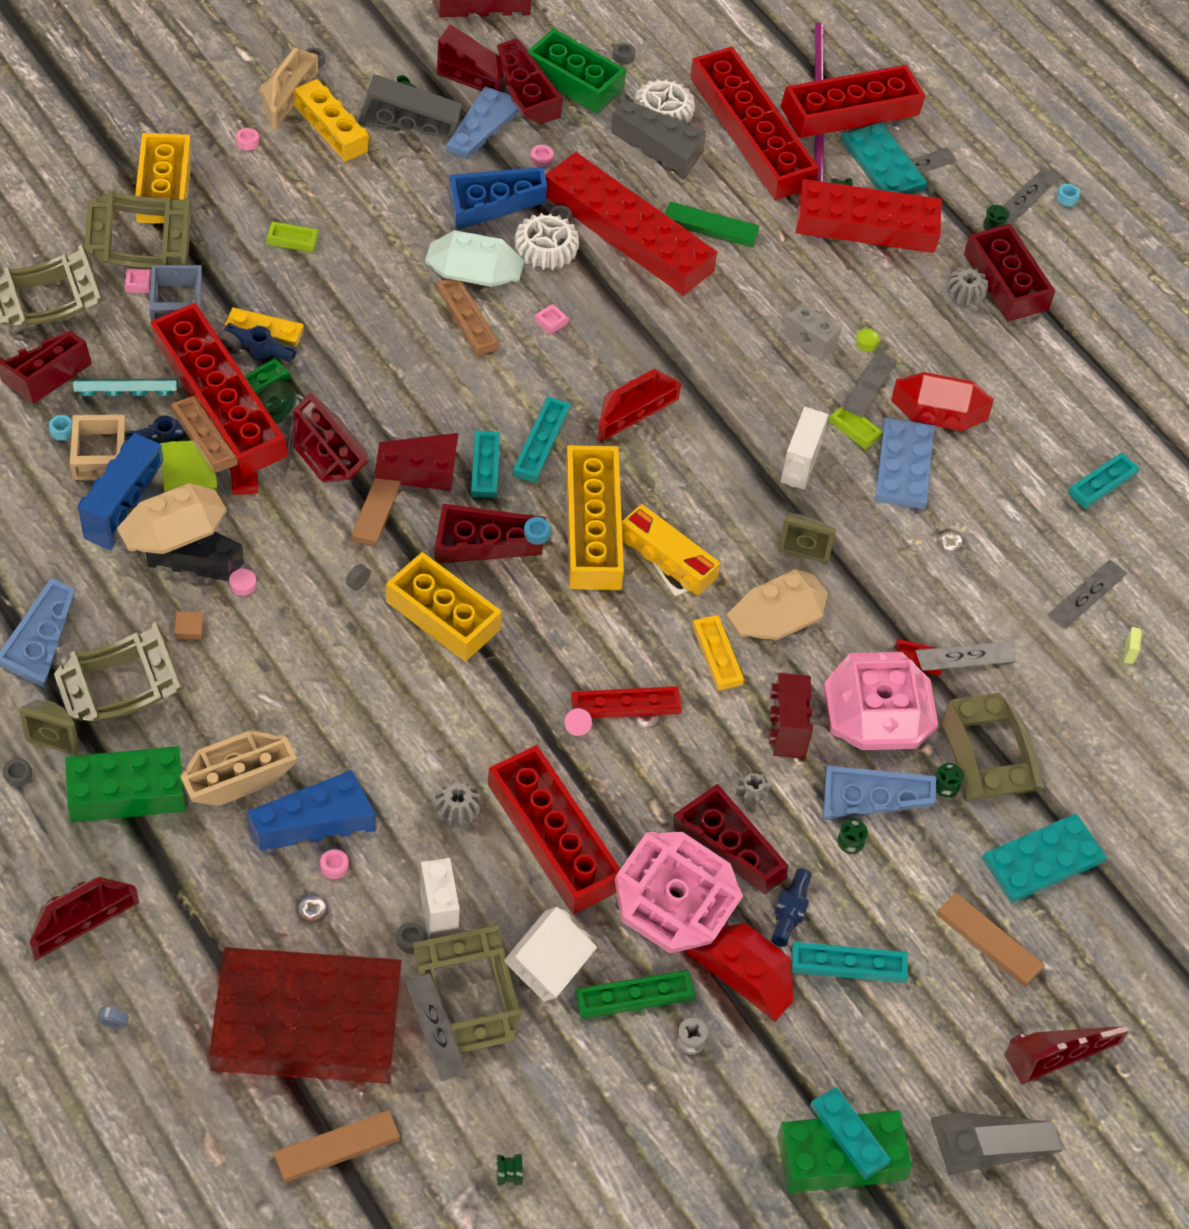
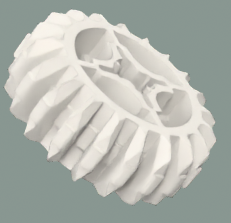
(667, 99)
(546, 241)

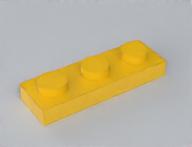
(284, 330)
(718, 652)

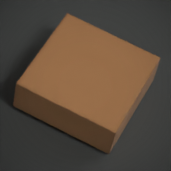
(189, 625)

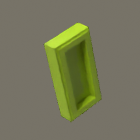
(292, 237)
(856, 427)

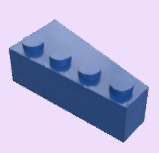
(494, 194)
(119, 489)
(313, 813)

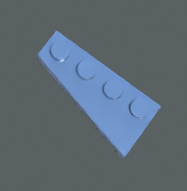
(482, 120)
(37, 636)
(867, 792)

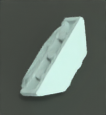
(474, 259)

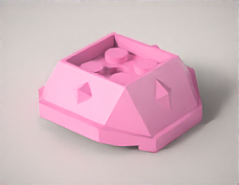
(878, 723)
(680, 865)

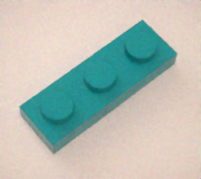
(485, 464)
(1103, 480)
(850, 1132)

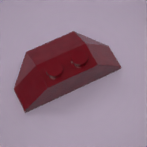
(326, 442)
(78, 912)

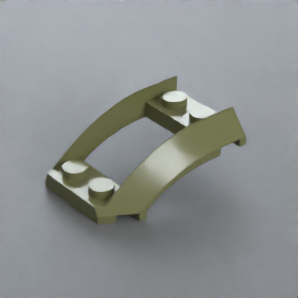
(175, 231)
(80, 276)
(156, 659)
(997, 780)
(469, 947)

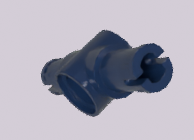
(261, 343)
(162, 430)
(791, 907)

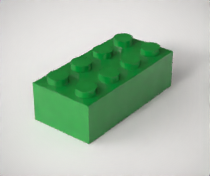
(578, 70)
(124, 784)
(817, 1162)

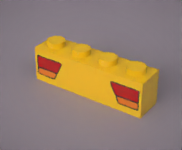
(670, 550)

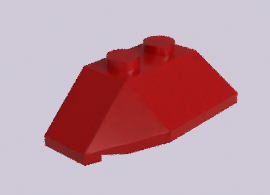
(942, 401)
(636, 402)
(750, 967)

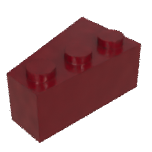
(468, 61)
(45, 368)
(418, 461)
(791, 715)

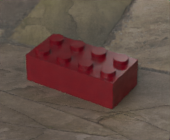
(1011, 272)

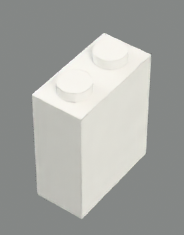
(804, 448)
(439, 898)
(550, 953)

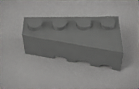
(408, 108)
(659, 136)

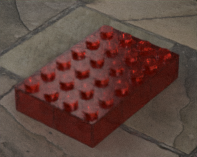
(306, 1015)

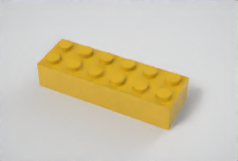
(594, 518)

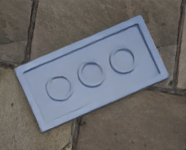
(904, 463)

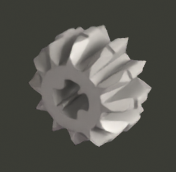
(967, 286)
(457, 802)

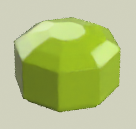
(867, 340)

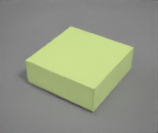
(1132, 645)

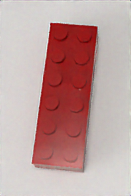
(852, 101)
(868, 216)
(554, 829)

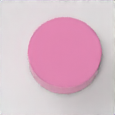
(247, 139)
(542, 156)
(242, 582)
(577, 722)
(334, 864)

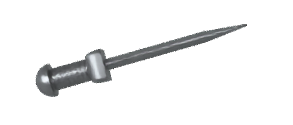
(290, 422)

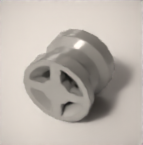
(692, 1043)

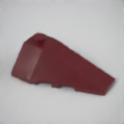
(528, 84)
(1051, 1050)

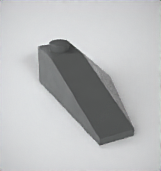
(985, 1141)

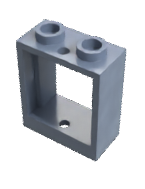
(167, 276)

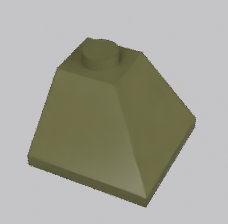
(806, 538)
(49, 726)

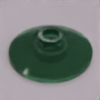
(278, 400)

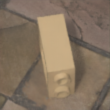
(87, 466)

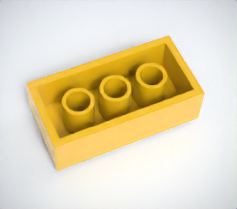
(163, 169)
(443, 606)

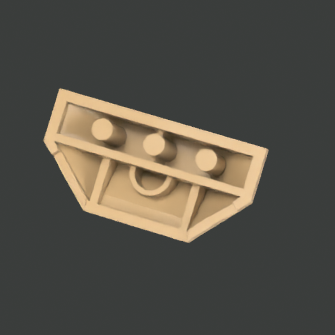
(278, 92)
(172, 519)
(779, 606)
(237, 767)

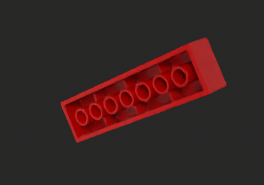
(753, 122)
(630, 223)
(219, 387)

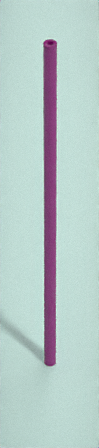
(819, 75)

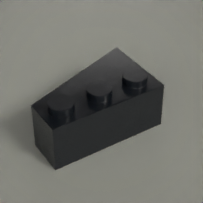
(209, 557)

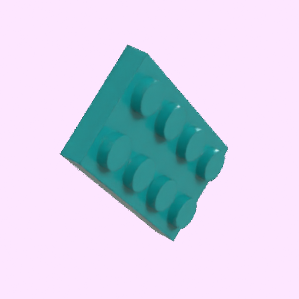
(883, 160)
(1044, 858)

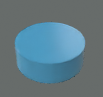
(537, 530)

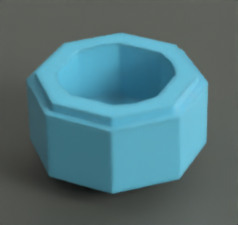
(1068, 194)
(60, 427)

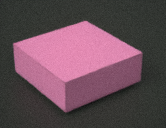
(138, 280)
(551, 319)

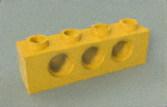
(331, 120)

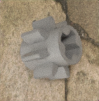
(753, 789)

